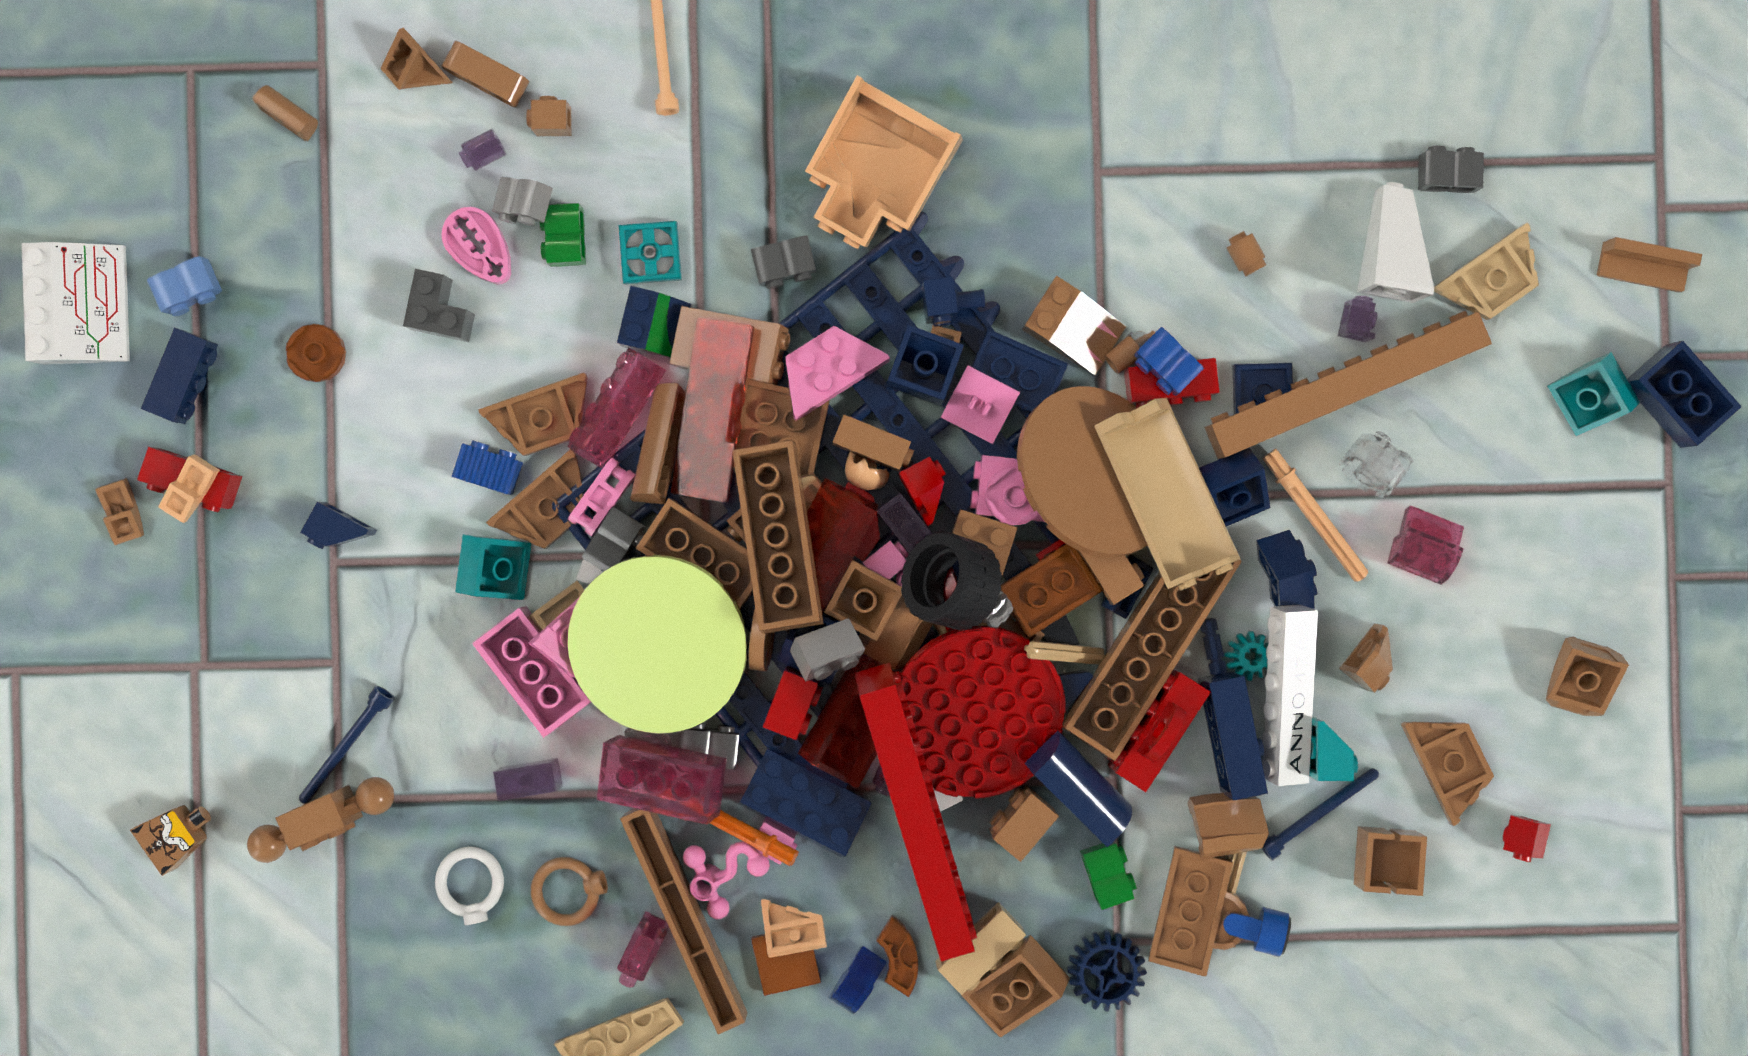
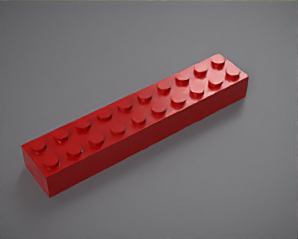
(916, 810)

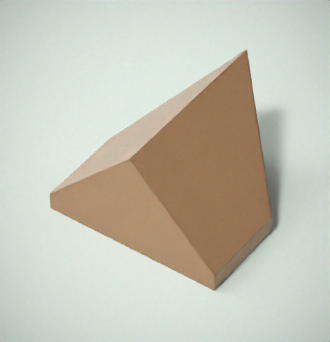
(410, 65)

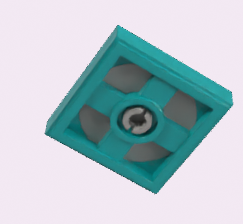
(650, 252)

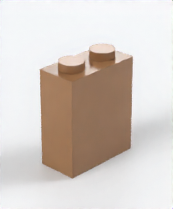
(873, 443)

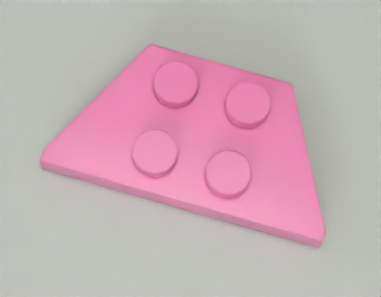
(828, 368)

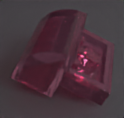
(1427, 545)

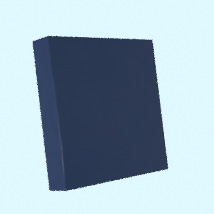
(1256, 380)

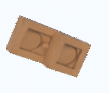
(122, 512)

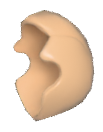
(864, 473)

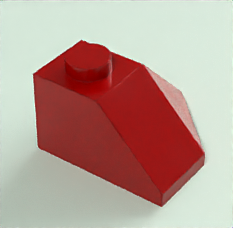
(924, 486)

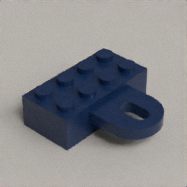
(806, 801)

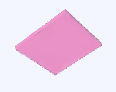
(980, 404)

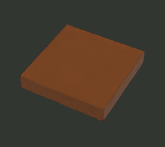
(784, 971)

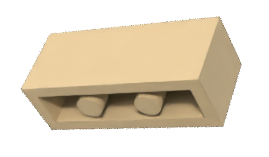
(996, 936)

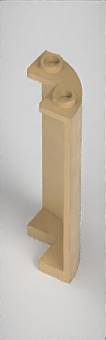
(1167, 494)

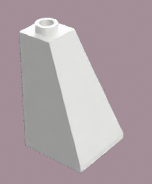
(1395, 250)

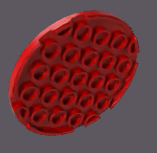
(981, 709)

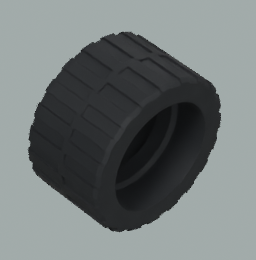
(976, 587)

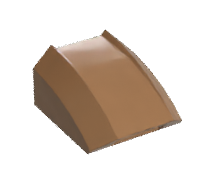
(899, 638)
(1585, 677)
(1227, 825)

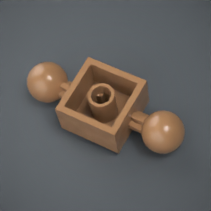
(320, 819)

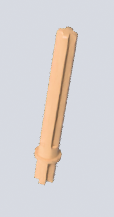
(1315, 515)

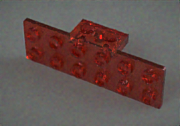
(712, 409)

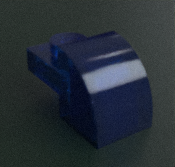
(858, 980)

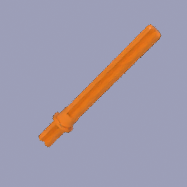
(765, 843)

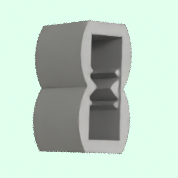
(521, 201)

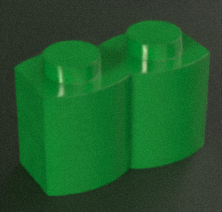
(564, 235)
(1108, 875)

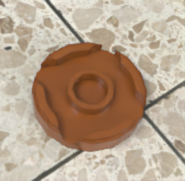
(315, 353)

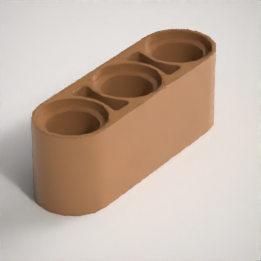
(485, 74)

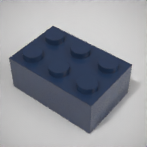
(1682, 394)

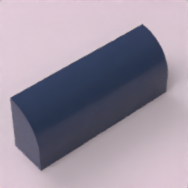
(1081, 788)

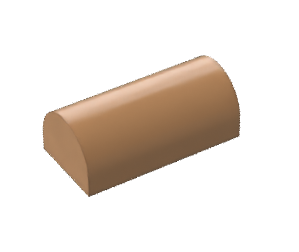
(285, 112)

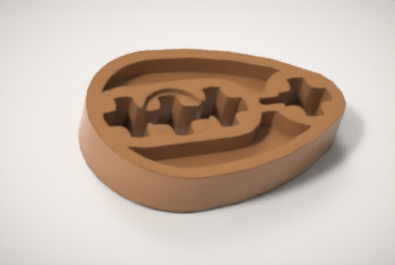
(760, 647)

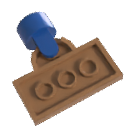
(1204, 915)

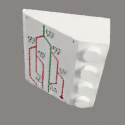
(75, 303)

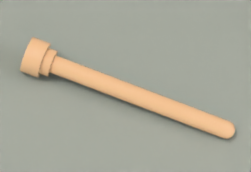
(667, 102)

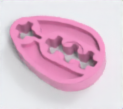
(487, 231)

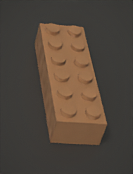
(777, 537)

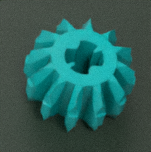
(1242, 665)

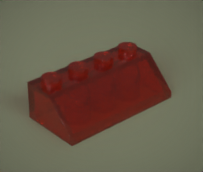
(836, 529)

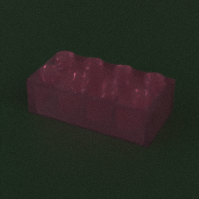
(661, 779)

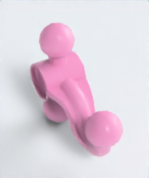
(695, 857)

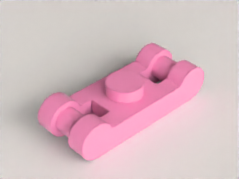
(601, 496)

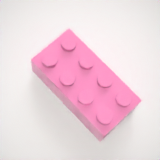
(534, 681)

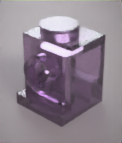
(1358, 319)

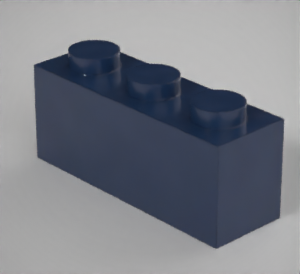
(180, 376)

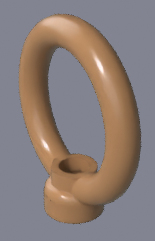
(593, 882)

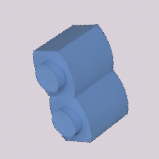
(184, 286)

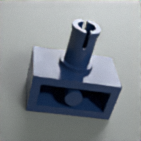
(944, 302)

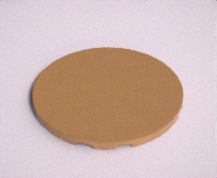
(1071, 475)

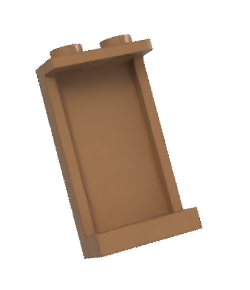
(767, 347)

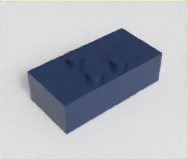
(1233, 736)

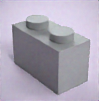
(827, 650)

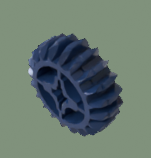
(1101, 993)

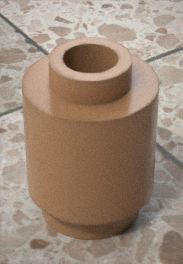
(1246, 253)

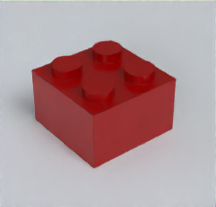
(791, 703)

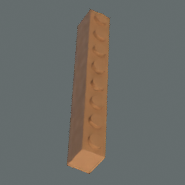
(685, 919)

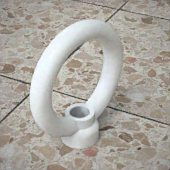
(474, 912)

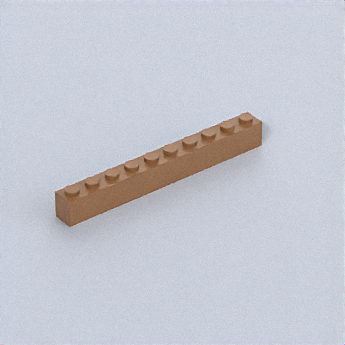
(1347, 385)

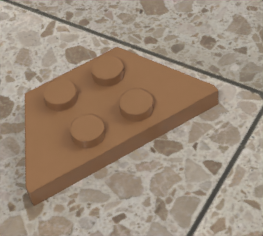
(540, 416)
(531, 511)
(1450, 762)

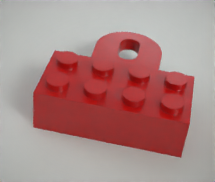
(1160, 730)

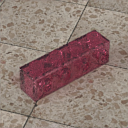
(616, 408)

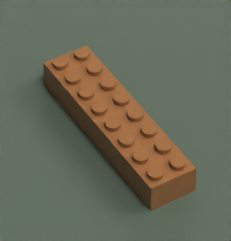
(1141, 661)

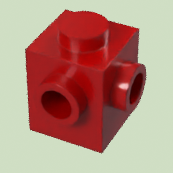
(1525, 838)

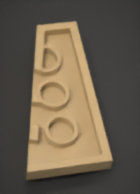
(625, 1034)

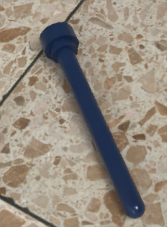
(378, 700)
(1274, 844)

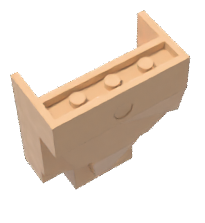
(878, 164)

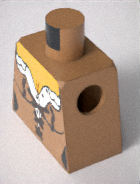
(172, 836)

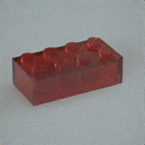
(841, 735)

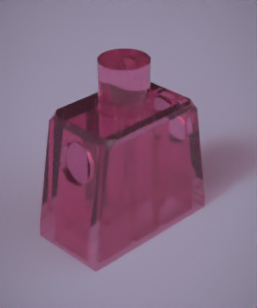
(642, 949)

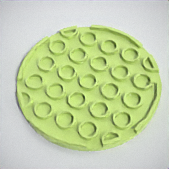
(657, 644)

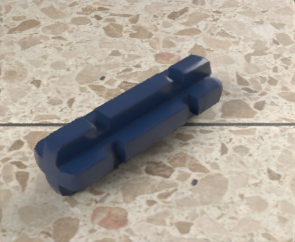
(1213, 647)

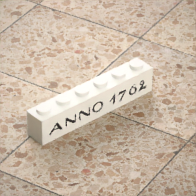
(1289, 694)

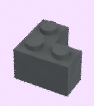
(429, 308)

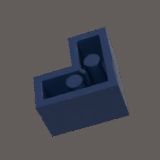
(1287, 569)

